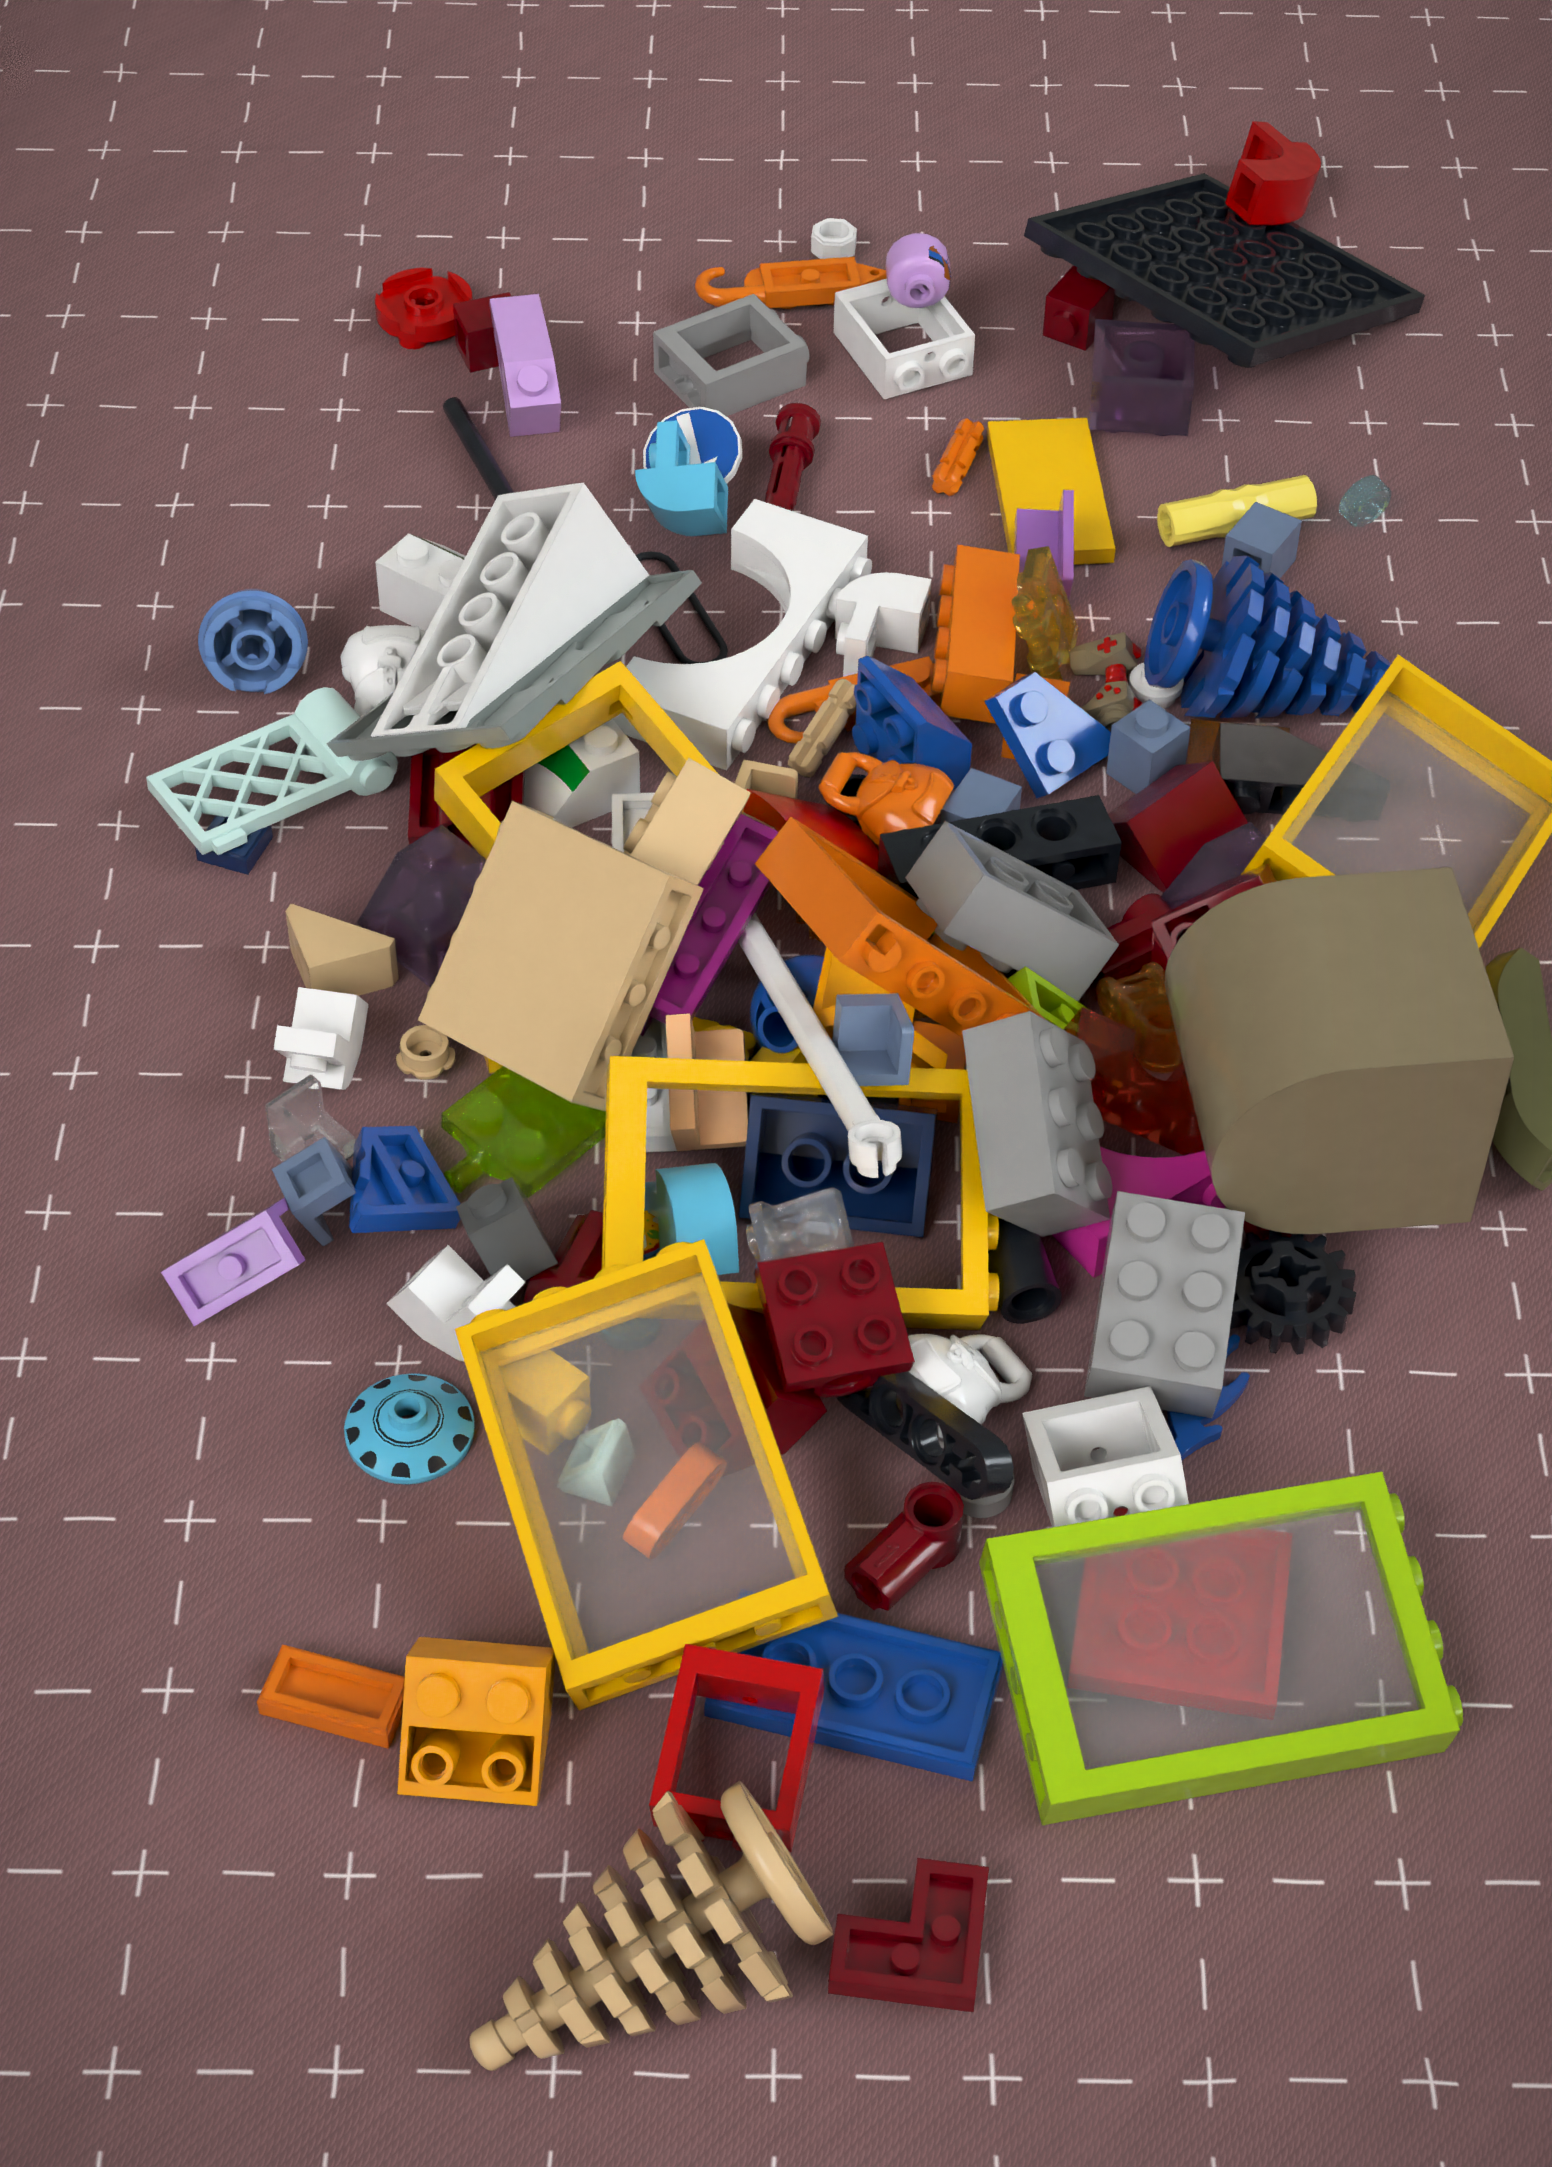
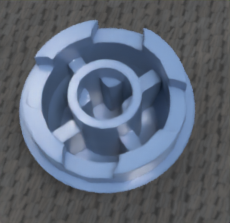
(252, 641)

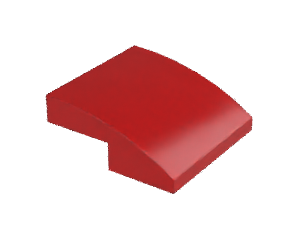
(821, 818)

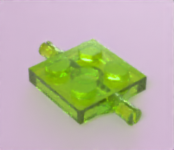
(518, 1132)

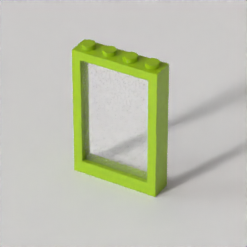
(1217, 1647)

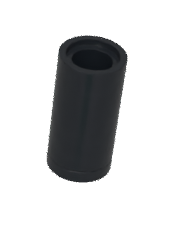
(1025, 1275)

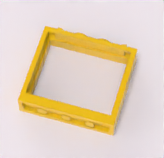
(603, 697)

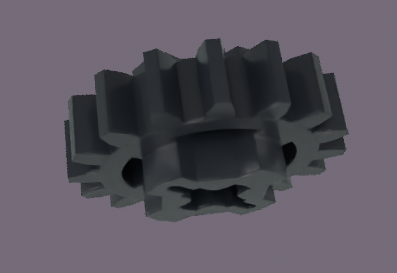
(1284, 1288)

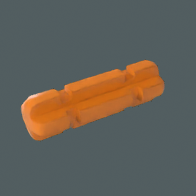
(957, 457)

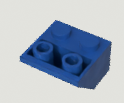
(904, 723)

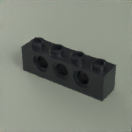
(1062, 839)

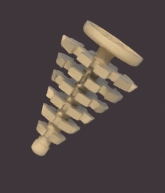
(647, 1945)

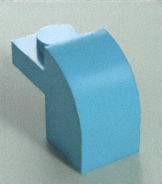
(682, 494)
(696, 1206)

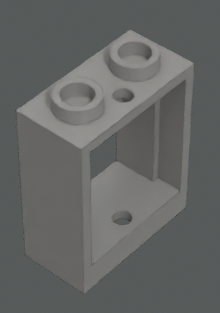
(683, 345)

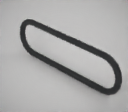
(698, 607)

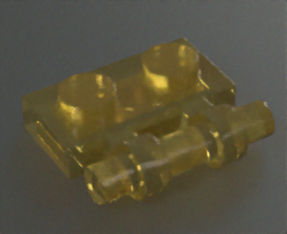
(1044, 614)

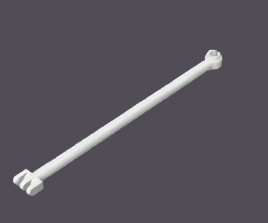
(868, 1136)

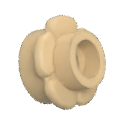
(424, 1053)

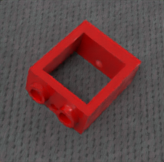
(747, 1682)

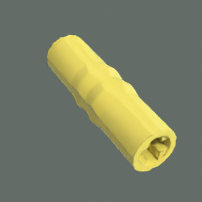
(1219, 512)

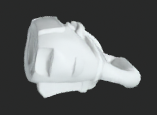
(377, 660)
(964, 1375)

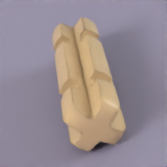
(823, 729)

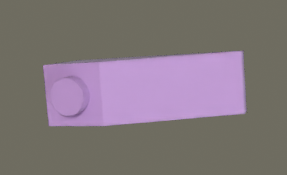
(526, 365)

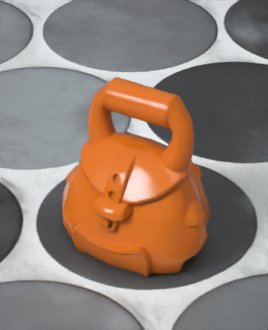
(890, 795)

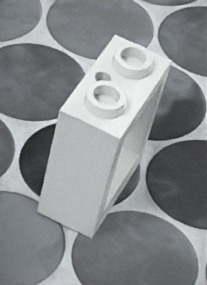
(862, 314)
(1131, 1469)

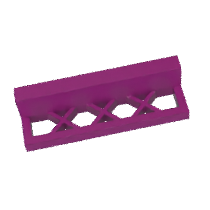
(725, 907)

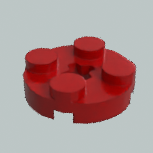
(403, 316)

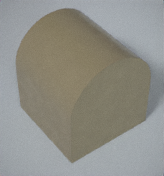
(1341, 1051)

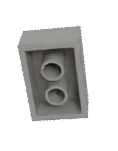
(1009, 911)
(1036, 1125)
(1166, 1302)

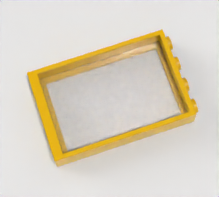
(1420, 788)
(642, 1473)

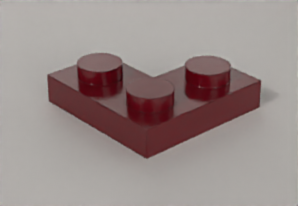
(920, 1961)

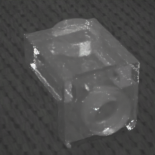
(799, 1226)

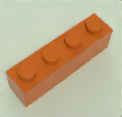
(975, 631)

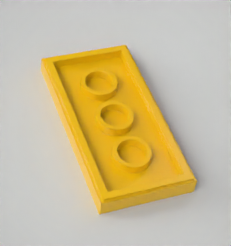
(1035, 465)

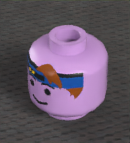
(918, 270)

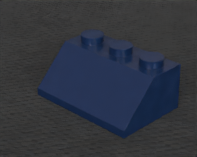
(802, 1148)

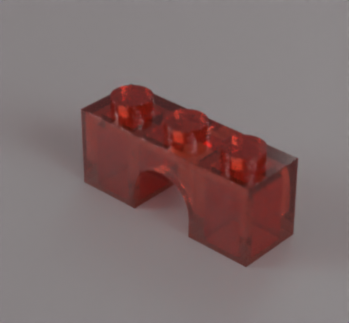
(1132, 1096)

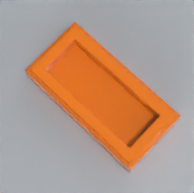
(333, 1696)

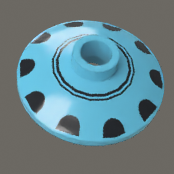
(414, 1447)

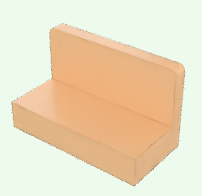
(701, 1116)

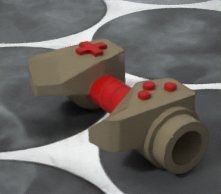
(1115, 659)

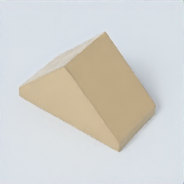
(340, 954)

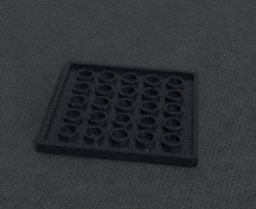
(1216, 276)

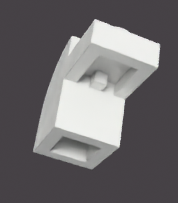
(881, 612)
(323, 1037)
(448, 1296)

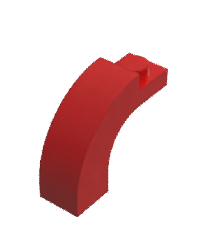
(1272, 177)

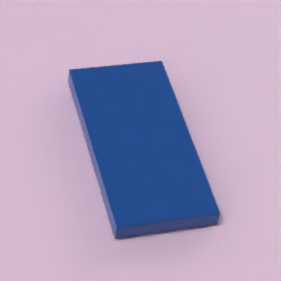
(886, 1693)

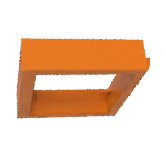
(884, 933)

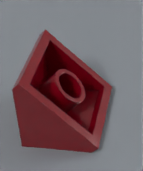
(1174, 819)

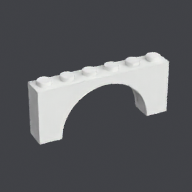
(728, 698)

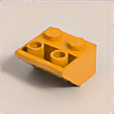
(475, 1720)

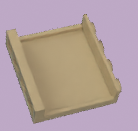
(558, 955)

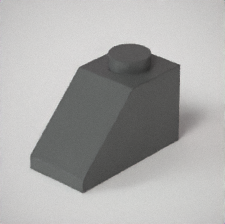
(506, 1230)

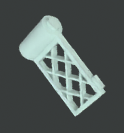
(315, 723)

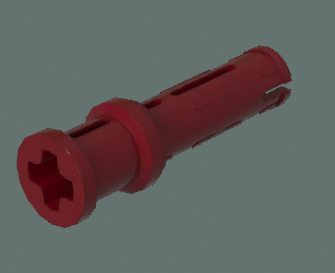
(791, 453)

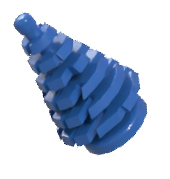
(1253, 647)

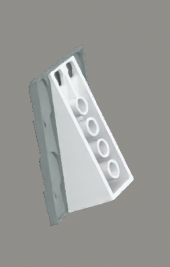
(521, 628)

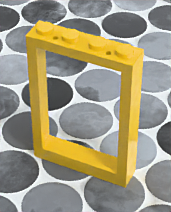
(626, 1161)

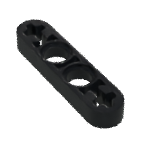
(974, 1478)

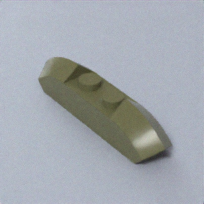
(1525, 1116)

